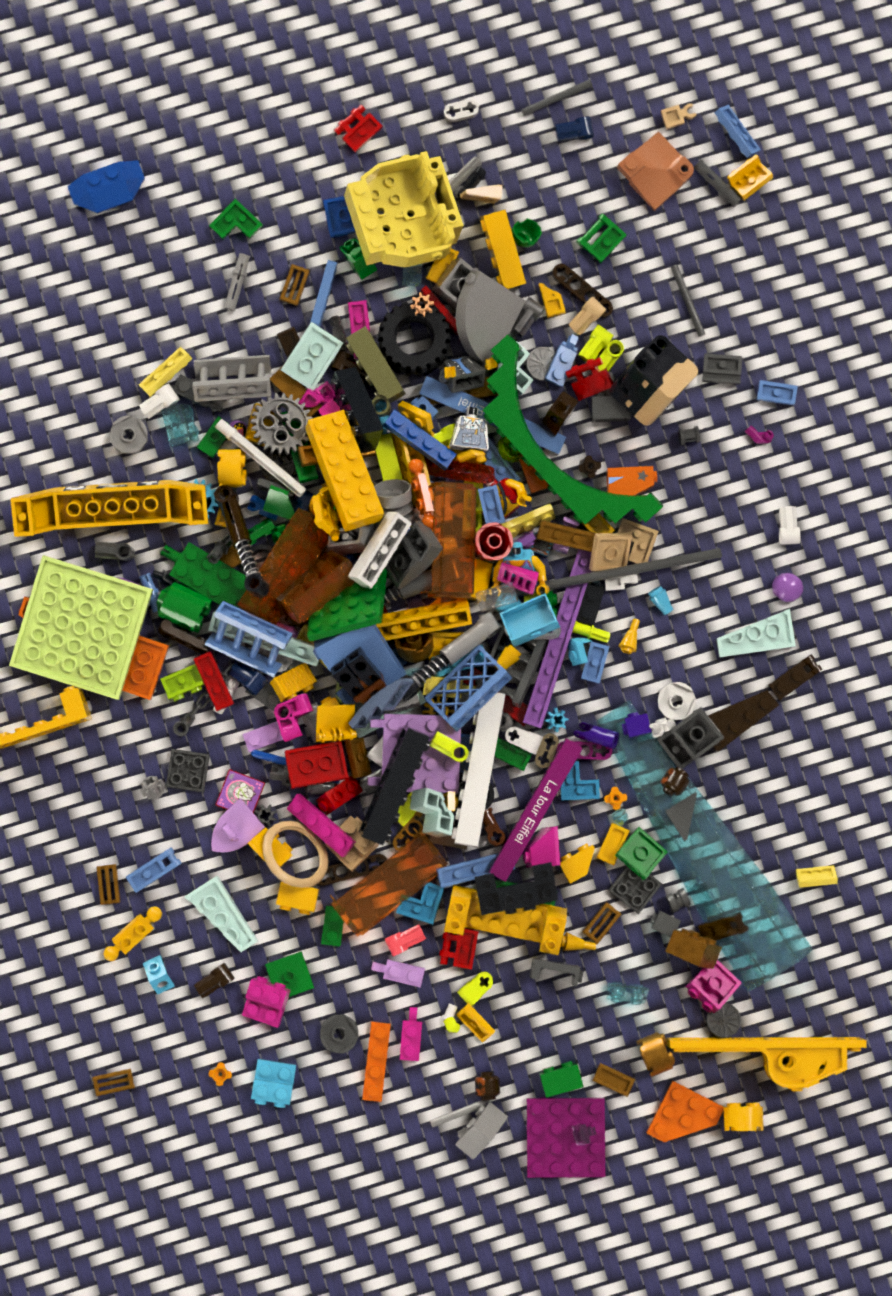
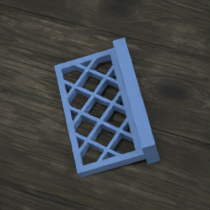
(479, 698)

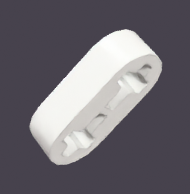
(460, 106)

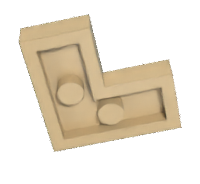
(643, 540)

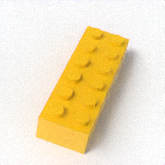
(344, 470)

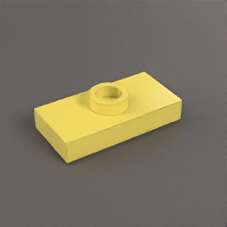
(816, 876)

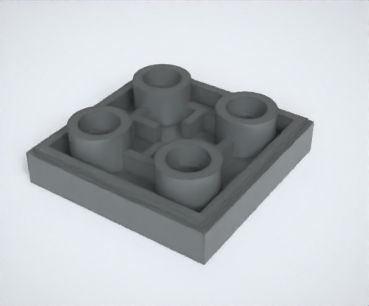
(187, 770)
(634, 890)

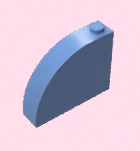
(337, 647)

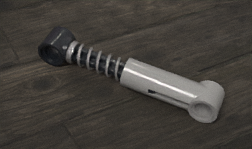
(484, 629)

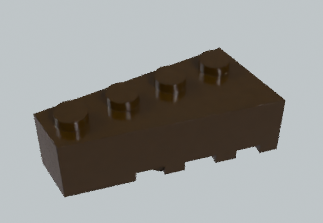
(741, 716)

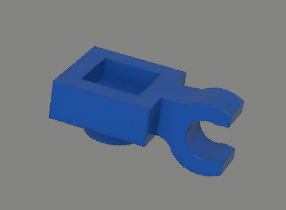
(258, 505)

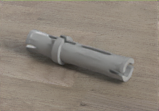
(243, 260)

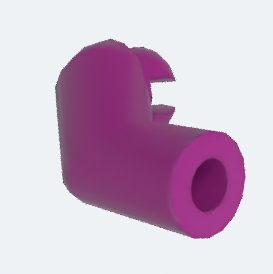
(759, 437)

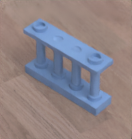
(254, 625)

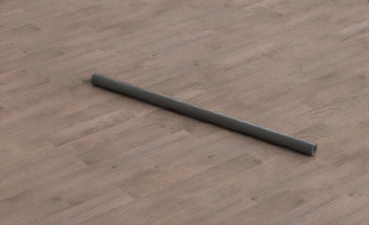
(629, 570)

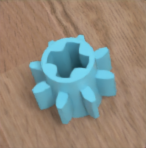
(560, 718)

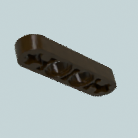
(585, 287)
(354, 874)

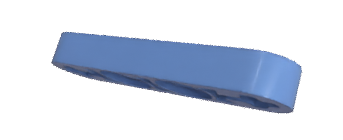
(324, 292)

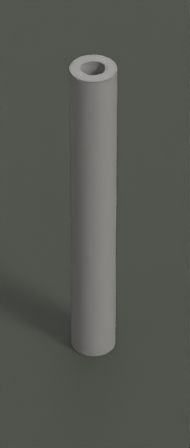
(457, 1113)

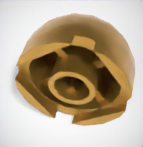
(415, 647)

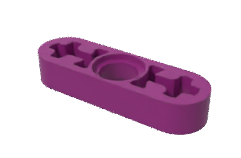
(589, 756)

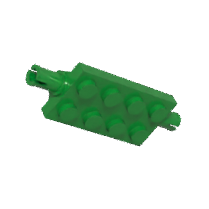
(212, 580)

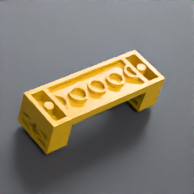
(76, 712)
(538, 925)

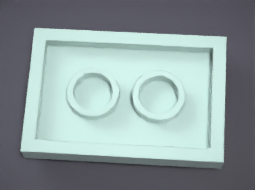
(311, 356)

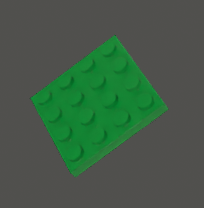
(349, 611)

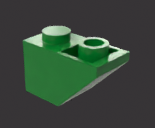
(353, 254)

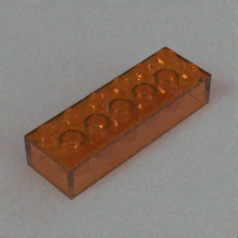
(288, 560)

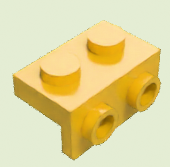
(749, 177)

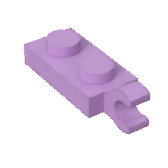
(262, 736)
(400, 972)

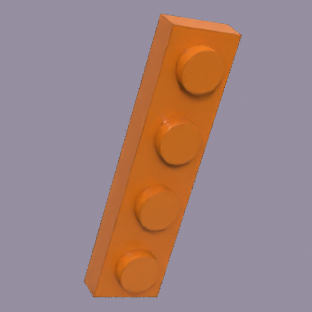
(376, 1061)

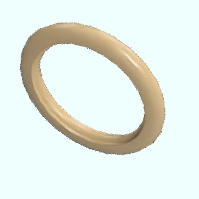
(274, 867)

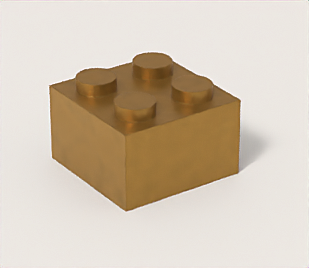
(694, 948)

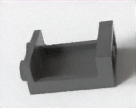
(538, 963)

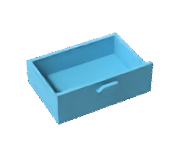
(529, 620)

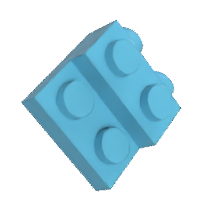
(273, 1083)

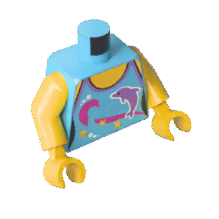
(525, 559)

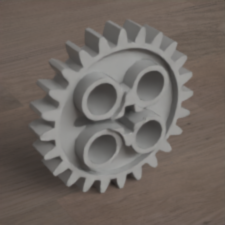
(268, 434)

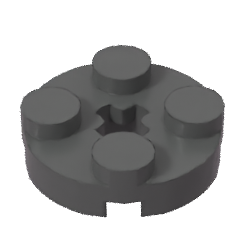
(328, 1031)

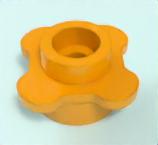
(610, 798)
(225, 1074)

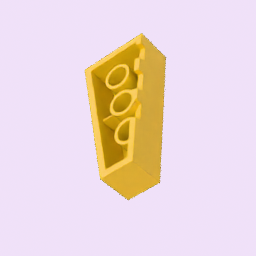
(503, 249)

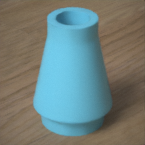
(660, 599)

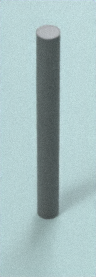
(557, 97)
(688, 301)

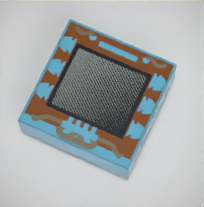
(541, 547)

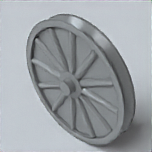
(539, 362)

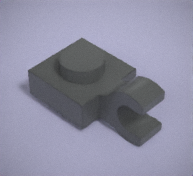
(278, 773)

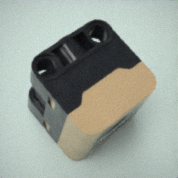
(653, 380)

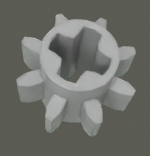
(152, 787)

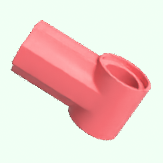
(403, 940)

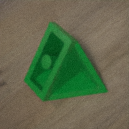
(278, 503)

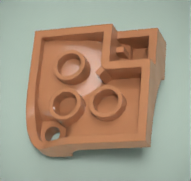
(656, 170)

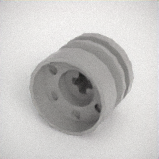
(396, 496)

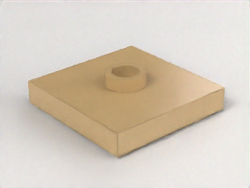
(610, 551)

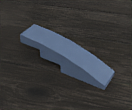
(383, 700)

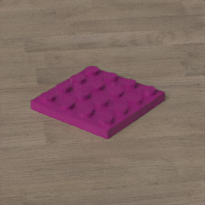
(552, 1142)

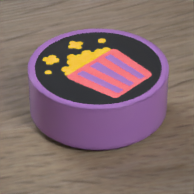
(240, 426)

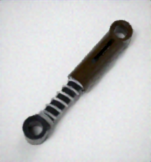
(241, 540)

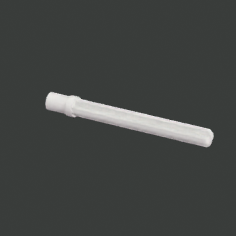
(233, 435)

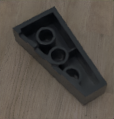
(358, 408)

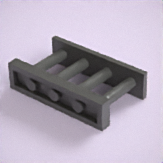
(524, 677)

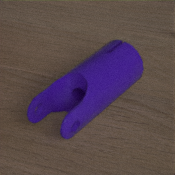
(598, 735)

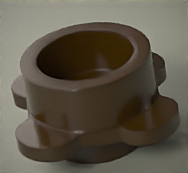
(590, 472)

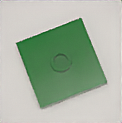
(641, 853)
(291, 972)

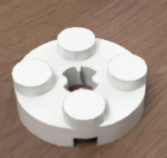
(672, 691)

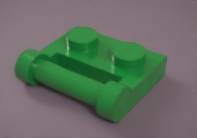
(606, 242)

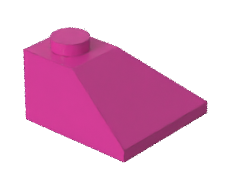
(543, 848)

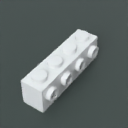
(379, 549)

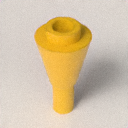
(629, 641)
(571, 942)

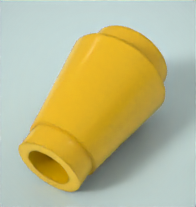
(508, 657)

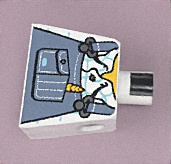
(470, 432)

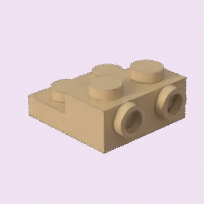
(360, 850)

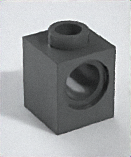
(664, 923)

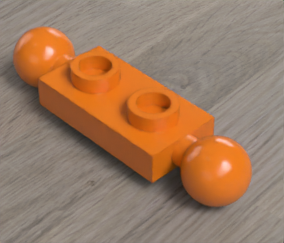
(421, 489)

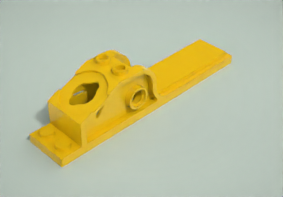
(804, 1055)

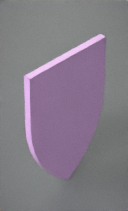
(235, 828)

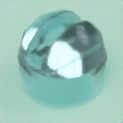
(620, 817)

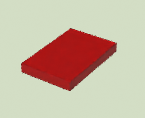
(316, 764)

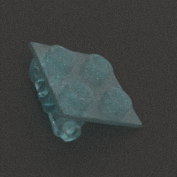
(634, 994)

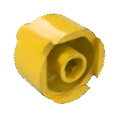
(231, 468)
(743, 1118)

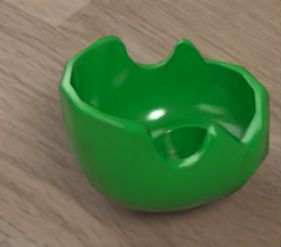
(526, 233)

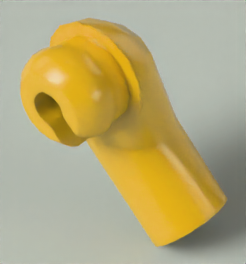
(472, 454)

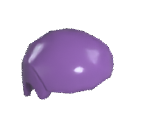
(787, 587)

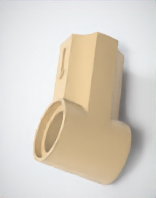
(590, 312)

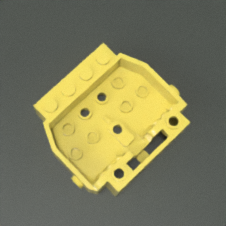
(400, 189)

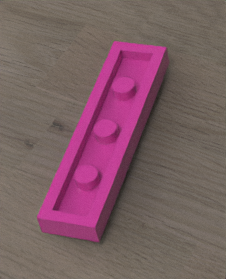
(321, 825)

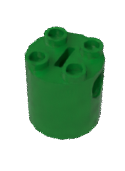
(183, 607)

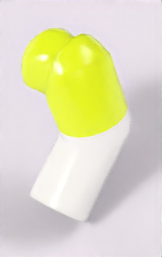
(449, 1020)

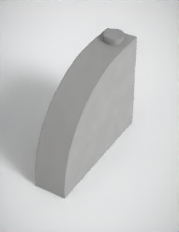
(485, 314)

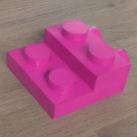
(713, 986)
(266, 1001)

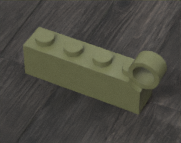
(376, 367)

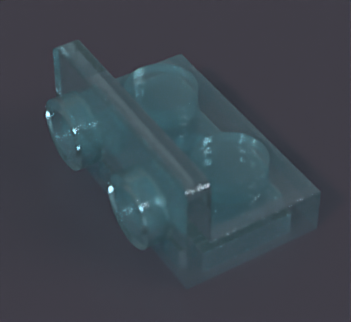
(180, 424)

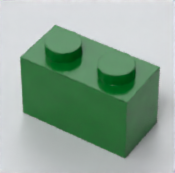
(561, 1079)

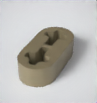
(542, 748)

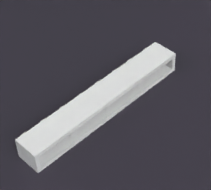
(479, 772)

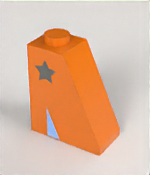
(630, 480)

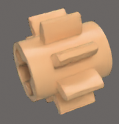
(425, 300)

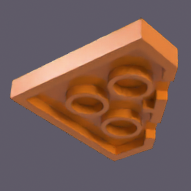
(683, 1113)

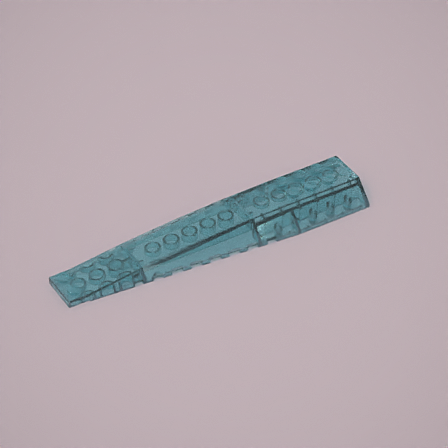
(712, 864)

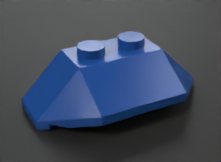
(107, 186)

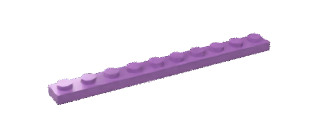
(557, 647)

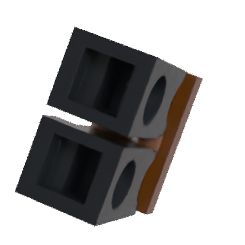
(358, 676)

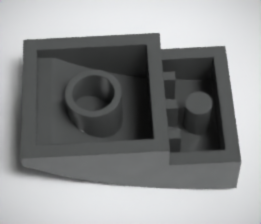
(413, 555)
(690, 738)

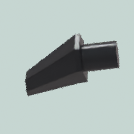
(164, 577)

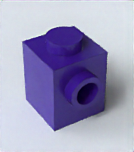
(636, 725)

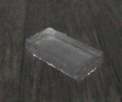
(496, 597)

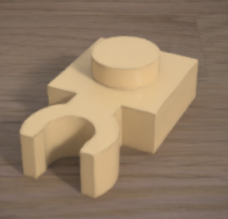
(675, 116)

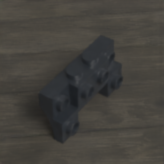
(519, 895)

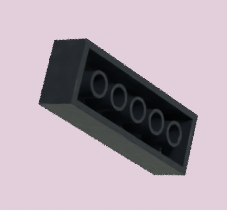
(394, 784)

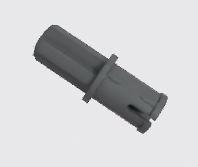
(220, 549)

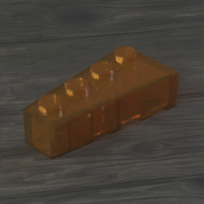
(318, 587)

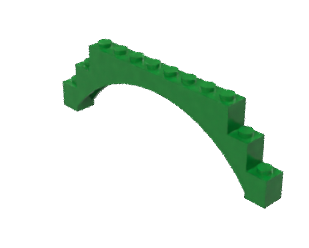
(508, 417)

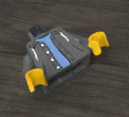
(464, 373)

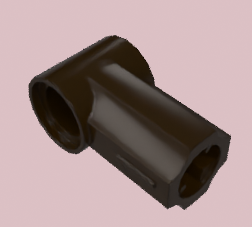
(344, 361)
(218, 978)

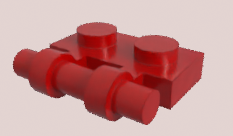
(360, 133)
(591, 384)
(464, 951)

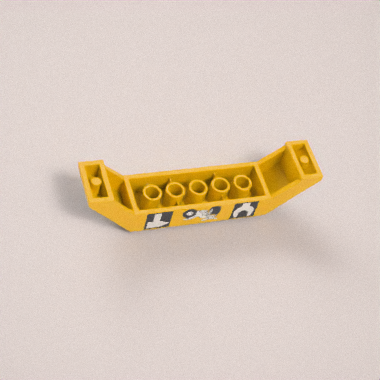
(109, 506)

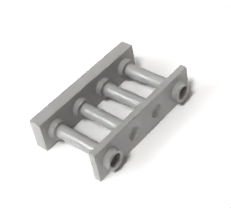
(232, 388)

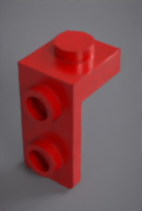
(339, 795)

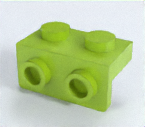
(182, 682)

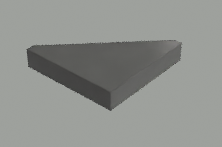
(681, 815)

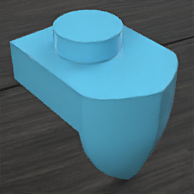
(577, 651)

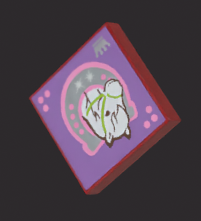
(240, 786)

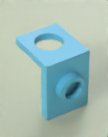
(157, 973)

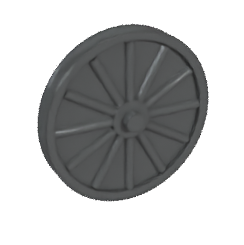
(724, 1022)

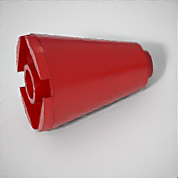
(493, 542)

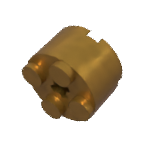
(655, 1054)

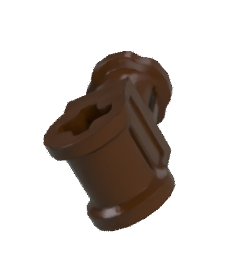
(492, 826)

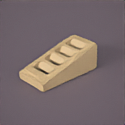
(487, 194)

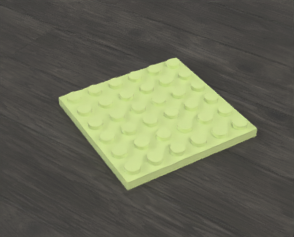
(81, 627)

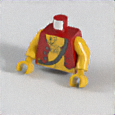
(511, 494)

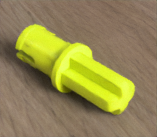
(591, 632)

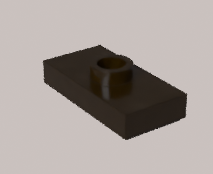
(288, 340)

